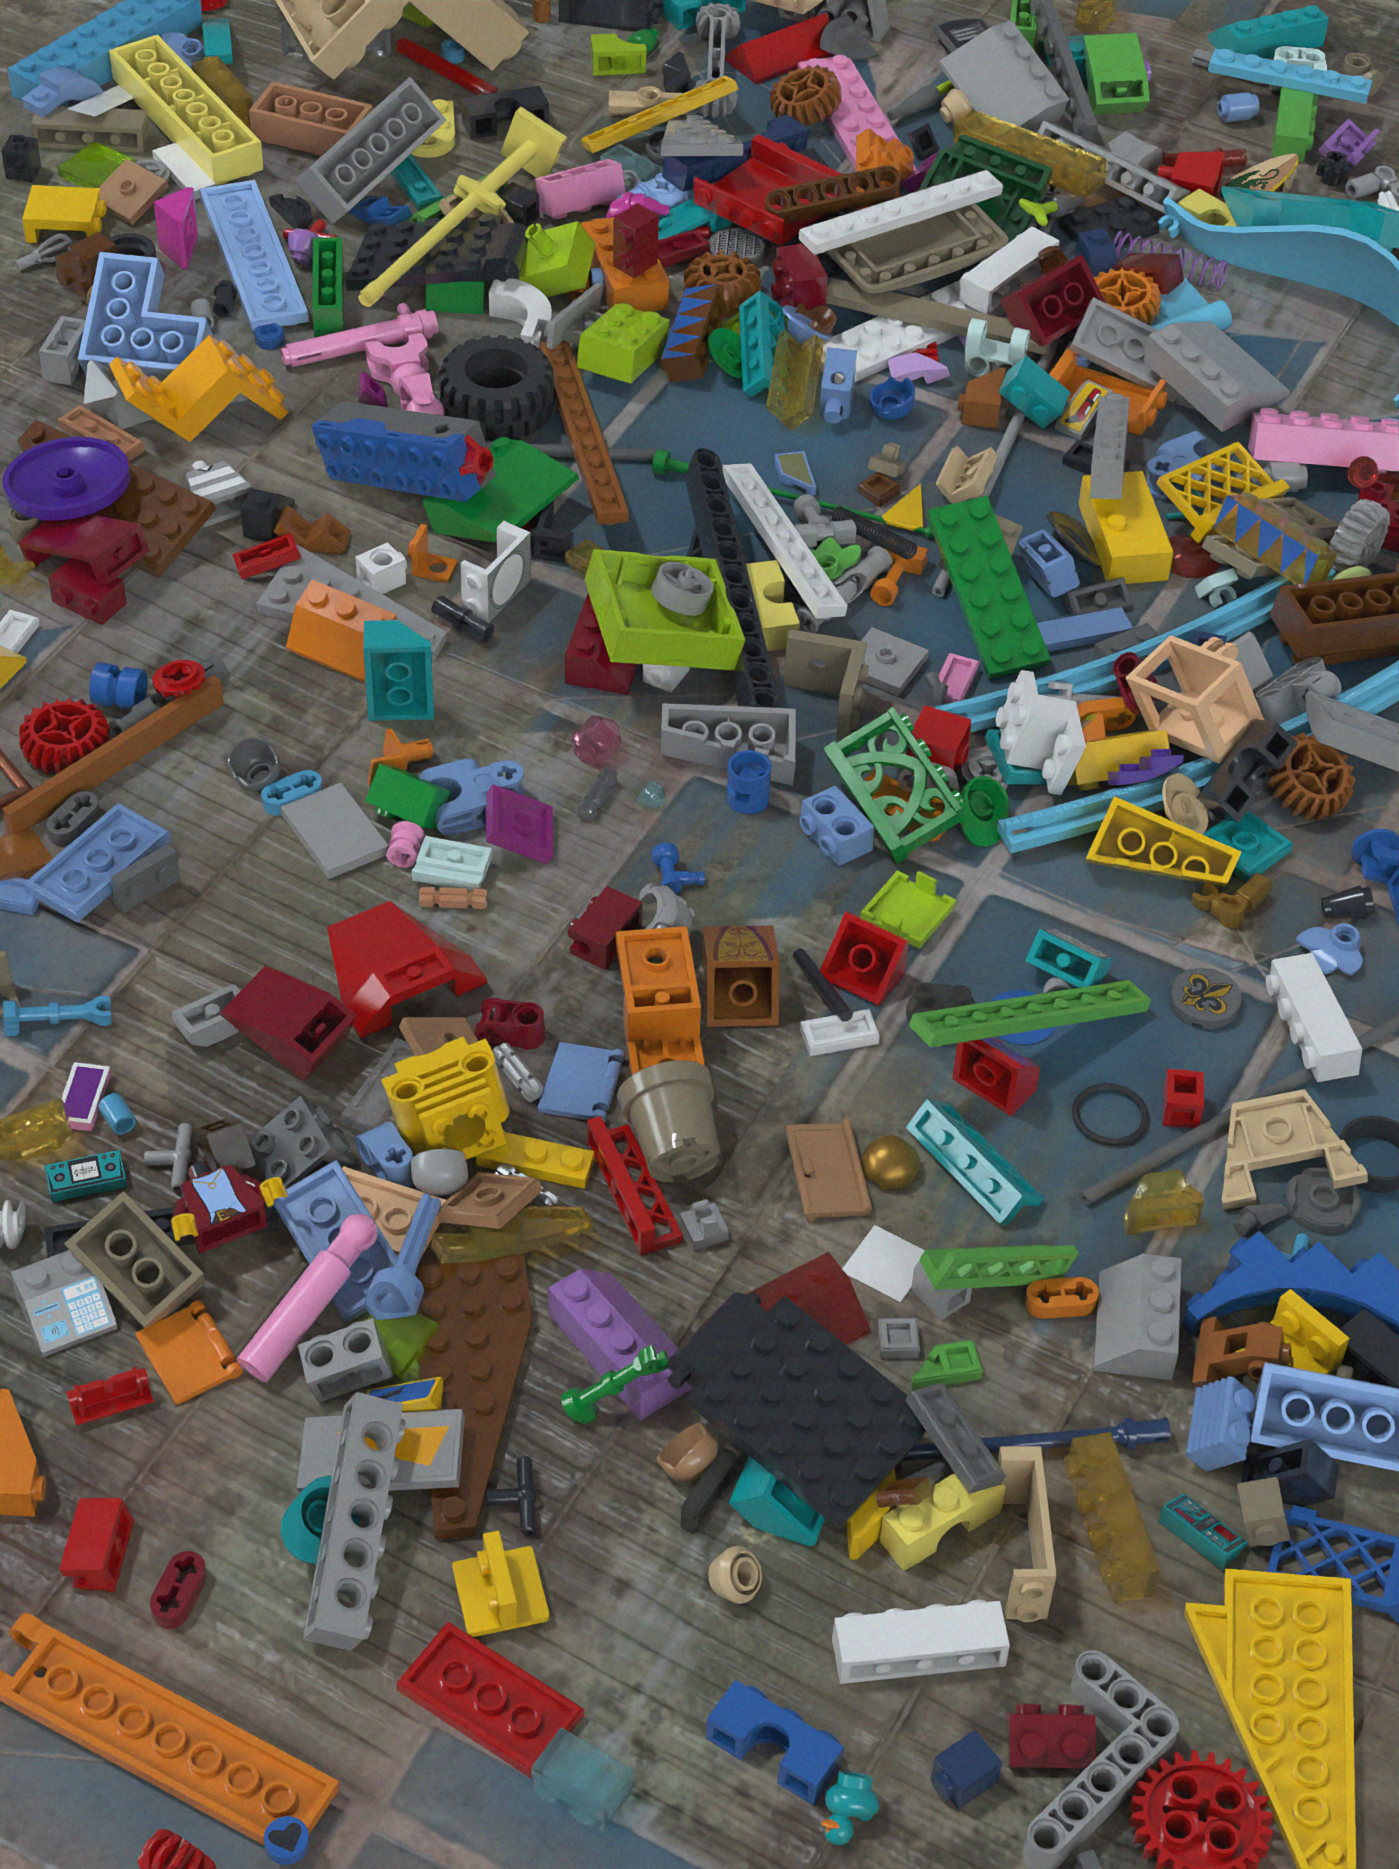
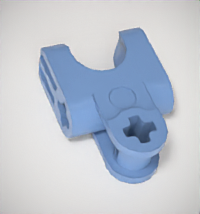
(1177, 454)
(468, 790)

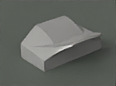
(1136, 150)
(201, 1018)

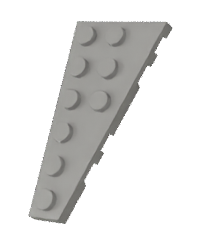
(694, 136)
(293, 578)

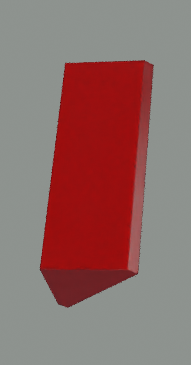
(780, 50)

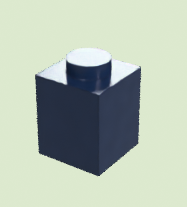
(965, 1770)

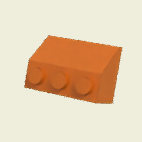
(331, 628)

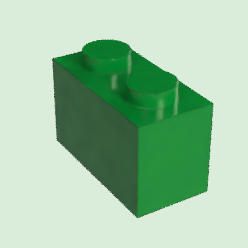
(406, 796)

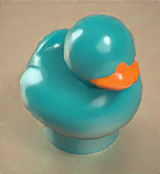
(852, 1798)

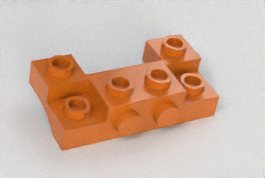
(875, 152)

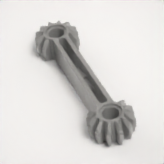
(717, 24)

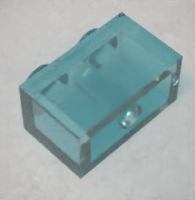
(581, 1780)

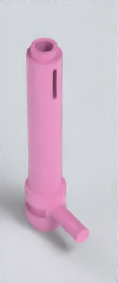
(354, 340)

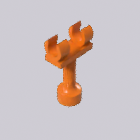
(885, 589)

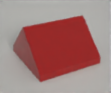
(865, 959)

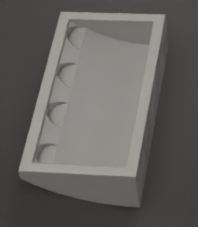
(1353, 730)

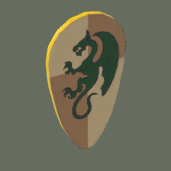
(1263, 176)

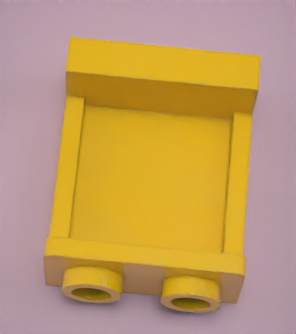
(63, 210)

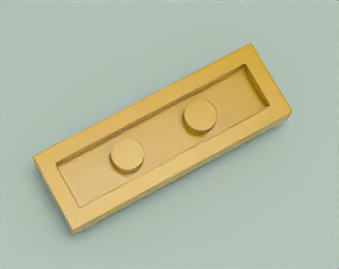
(541, 1160)

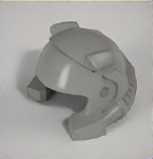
(671, 909)

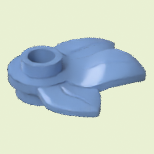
(188, 49)
(1334, 947)

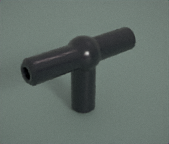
(524, 1495)

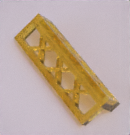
(800, 383)

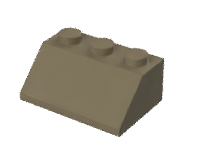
(136, 1261)

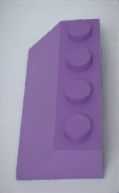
(610, 1334)

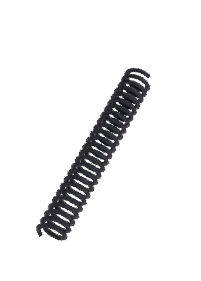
(881, 530)

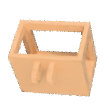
(1214, 698)

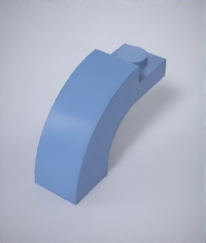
(58, 87)

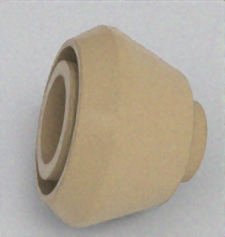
(955, 106)
(735, 1575)

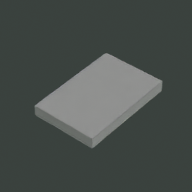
(334, 830)

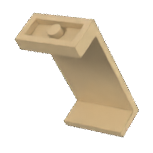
(1025, 1484)

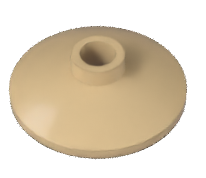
(1182, 805)

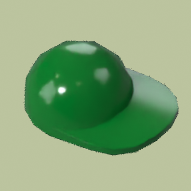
(985, 805)

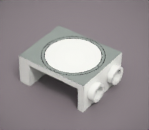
(493, 588)

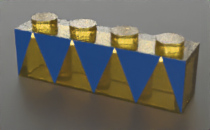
(1274, 540)

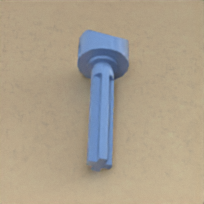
(397, 1290)

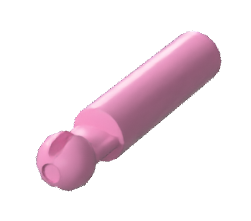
(307, 1298)

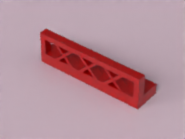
(626, 1191)

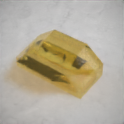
(1094, 14)
(34, 1131)
(1162, 1203)

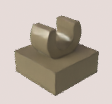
(888, 461)

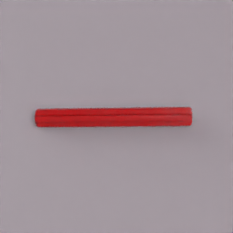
(444, 67)

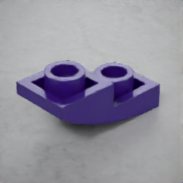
(1150, 767)

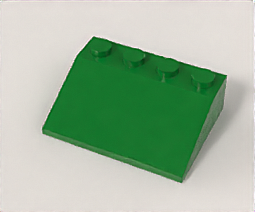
(521, 489)

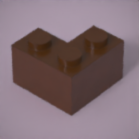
(78, 265)

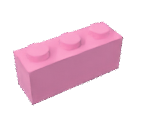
(580, 188)

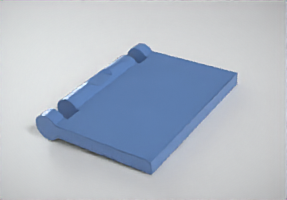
(581, 1081)

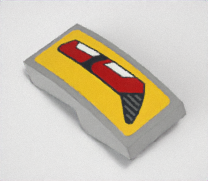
(1081, 410)

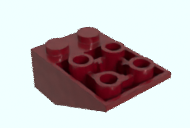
(290, 1020)

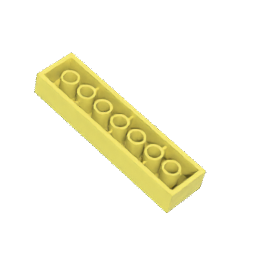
(186, 109)

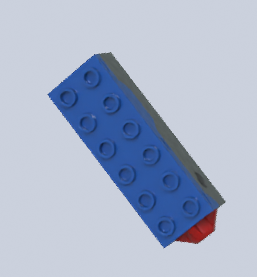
(404, 450)

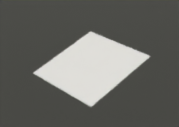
(884, 1263)

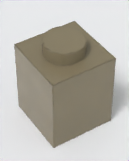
(1263, 1512)

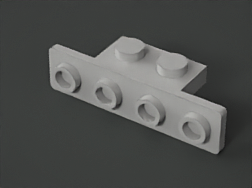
(574, 319)

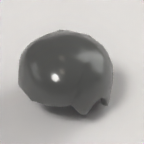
(254, 763)

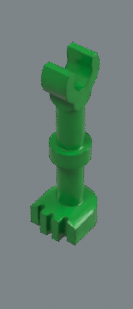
(580, 1402)

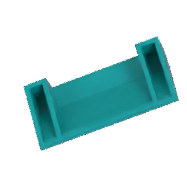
(1274, 208)

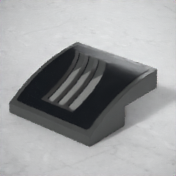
(959, 31)

